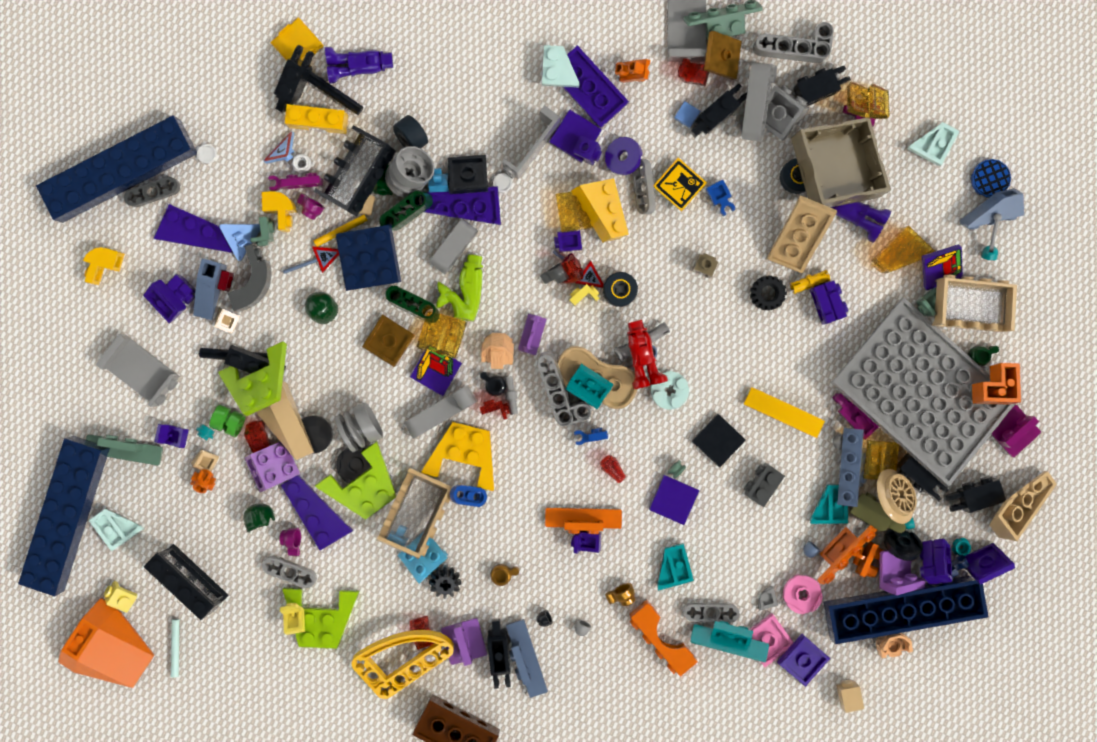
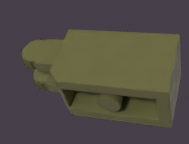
(873, 514)

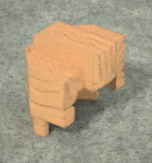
(497, 350)
(893, 645)

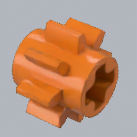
(203, 481)

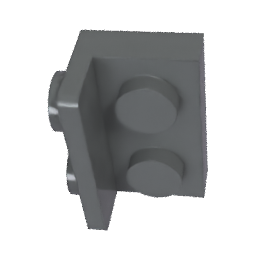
(764, 484)

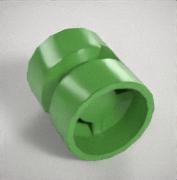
(228, 421)

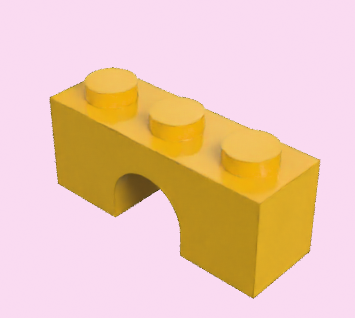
(312, 117)

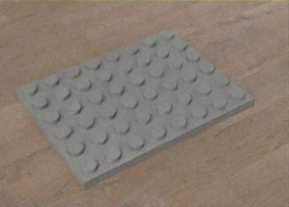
(921, 392)

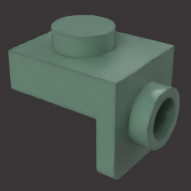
(267, 229)
(926, 303)

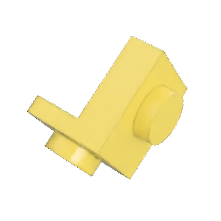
(577, 295)
(119, 597)
(293, 618)

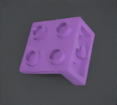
(271, 466)
(897, 576)

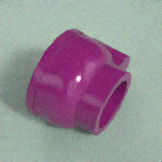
(311, 207)
(291, 539)

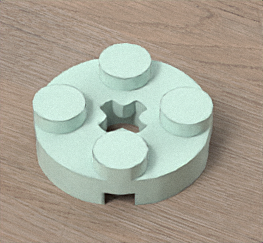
(676, 399)

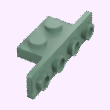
(726, 20)
(128, 449)

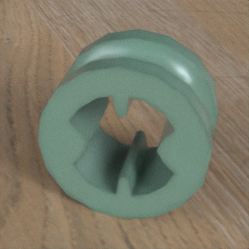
(676, 469)

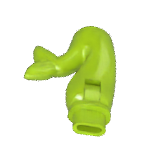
(471, 286)

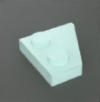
(114, 528)

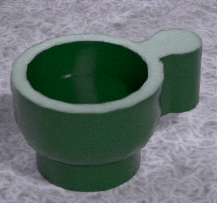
(982, 355)

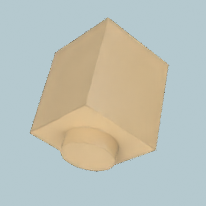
(850, 696)

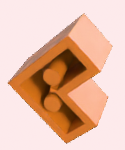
(1003, 386)

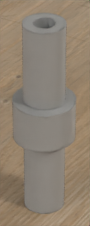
(511, 395)

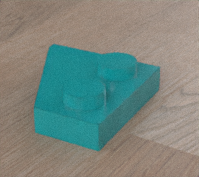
(827, 509)
(674, 567)

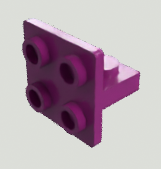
(1016, 431)

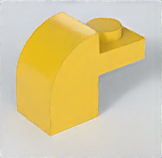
(279, 203)
(99, 259)

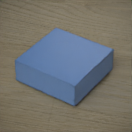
(687, 114)

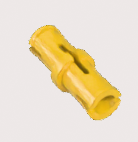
(810, 281)

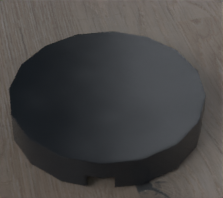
(319, 432)
(351, 464)
(903, 545)

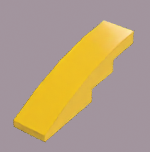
(784, 412)

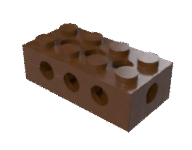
(452, 719)

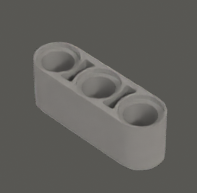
(453, 246)

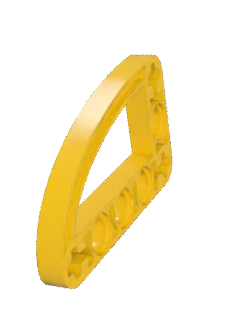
(400, 638)

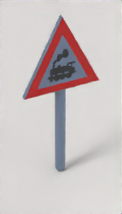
(324, 257)
(590, 277)

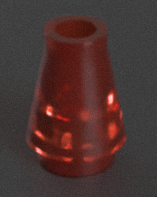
(612, 467)

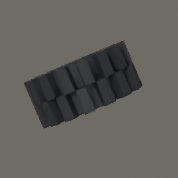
(779, 293)

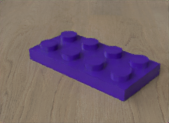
(596, 92)

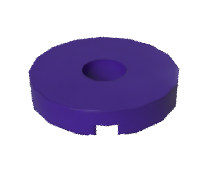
(614, 151)

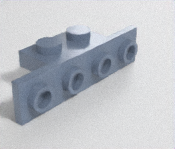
(851, 467)
(526, 659)

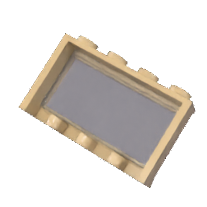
(975, 304)
(415, 514)

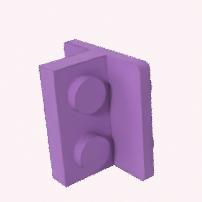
(467, 641)

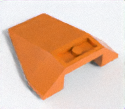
(106, 647)

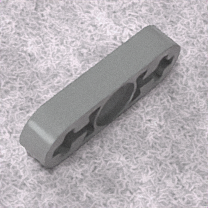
(641, 201)
(274, 572)
(697, 616)

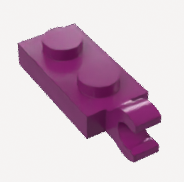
(296, 182)
(855, 416)

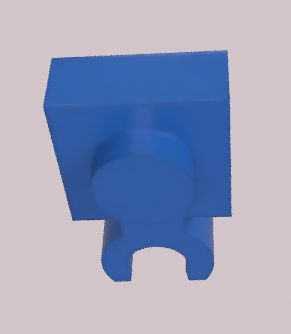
(719, 195)

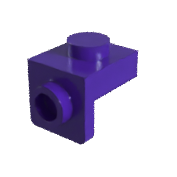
(588, 149)
(568, 241)
(171, 435)
(586, 542)

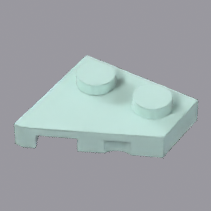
(557, 68)
(935, 144)

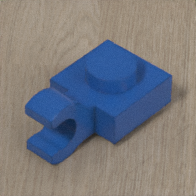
(595, 435)

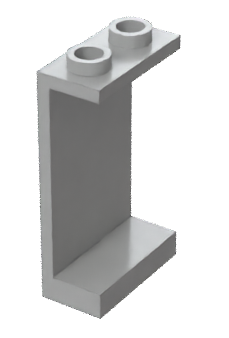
(685, 40)
(553, 122)
(138, 369)

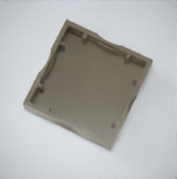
(840, 163)

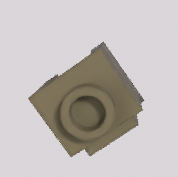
(705, 264)

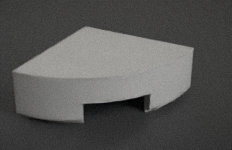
(767, 599)

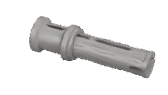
(623, 351)

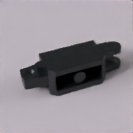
(293, 78)
(718, 112)
(499, 653)

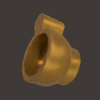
(502, 574)
(622, 594)

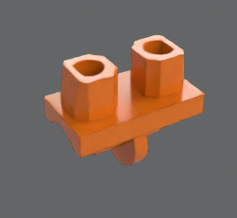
(633, 70)
(865, 559)

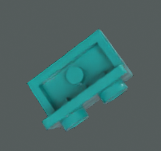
(589, 386)

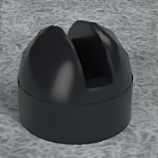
(544, 618)

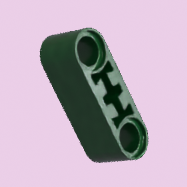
(411, 213)
(405, 296)

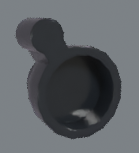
(494, 385)

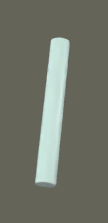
(175, 648)

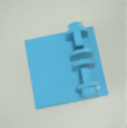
(424, 566)

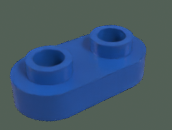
(467, 495)

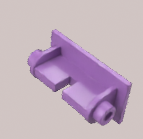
(532, 334)

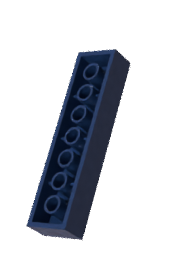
(116, 169)
(63, 516)
(888, 614)

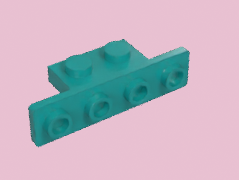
(730, 640)

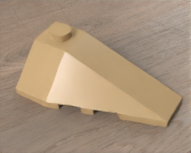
(287, 424)
(1022, 507)

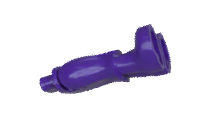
(358, 63)
(856, 214)

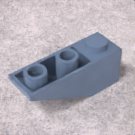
(1007, 203)
(206, 288)

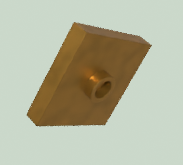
(722, 55)
(388, 340)

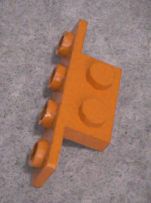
(583, 519)
(842, 549)

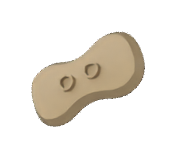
(621, 376)

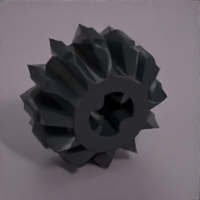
(452, 582)

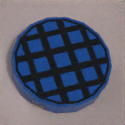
(990, 177)

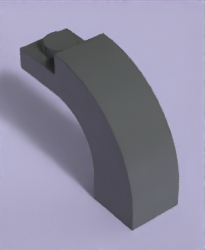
(257, 285)

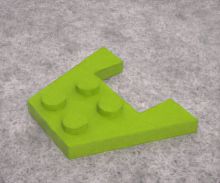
(261, 387)
(368, 491)
(323, 625)

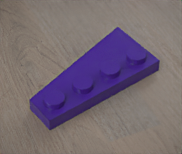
(469, 206)
(190, 230)
(319, 519)

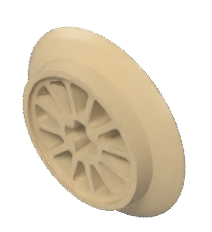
(896, 496)

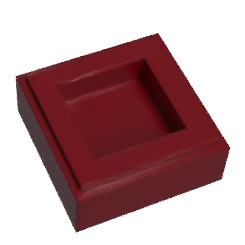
(225, 281)

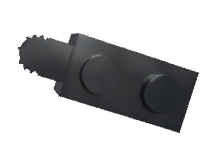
(821, 85)
(921, 477)
(978, 495)

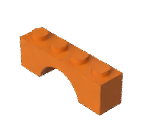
(678, 656)

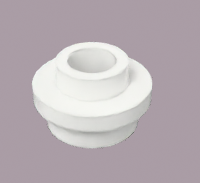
(297, 159)

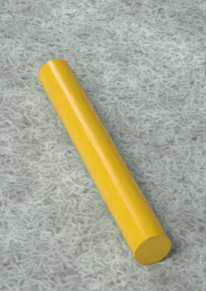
(344, 228)

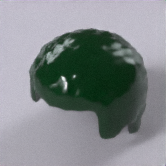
(321, 307)
(258, 516)

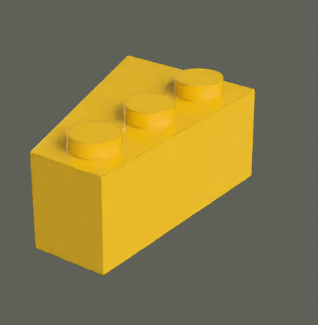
(604, 209)

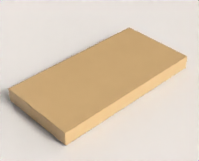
(801, 234)

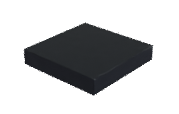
(467, 174)
(718, 440)

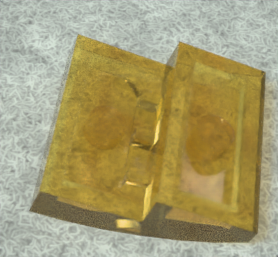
(868, 102)
(571, 214)
(442, 336)
(880, 456)

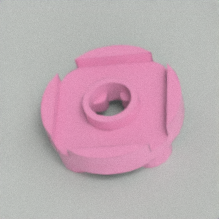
(813, 592)

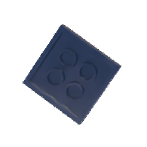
(368, 257)

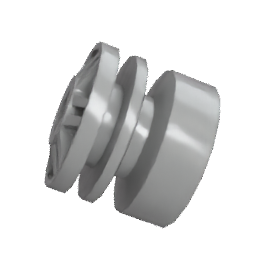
(409, 171)
(354, 429)

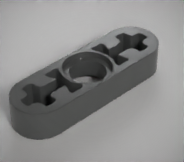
(164, 182)

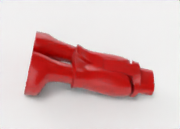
(642, 354)

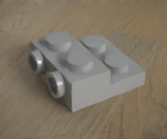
(784, 111)

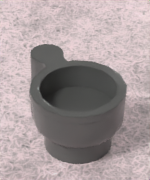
(555, 273)

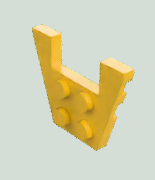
(467, 446)

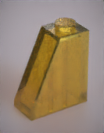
(901, 251)

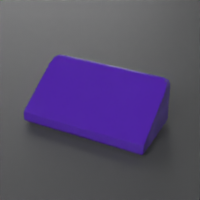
(164, 300)

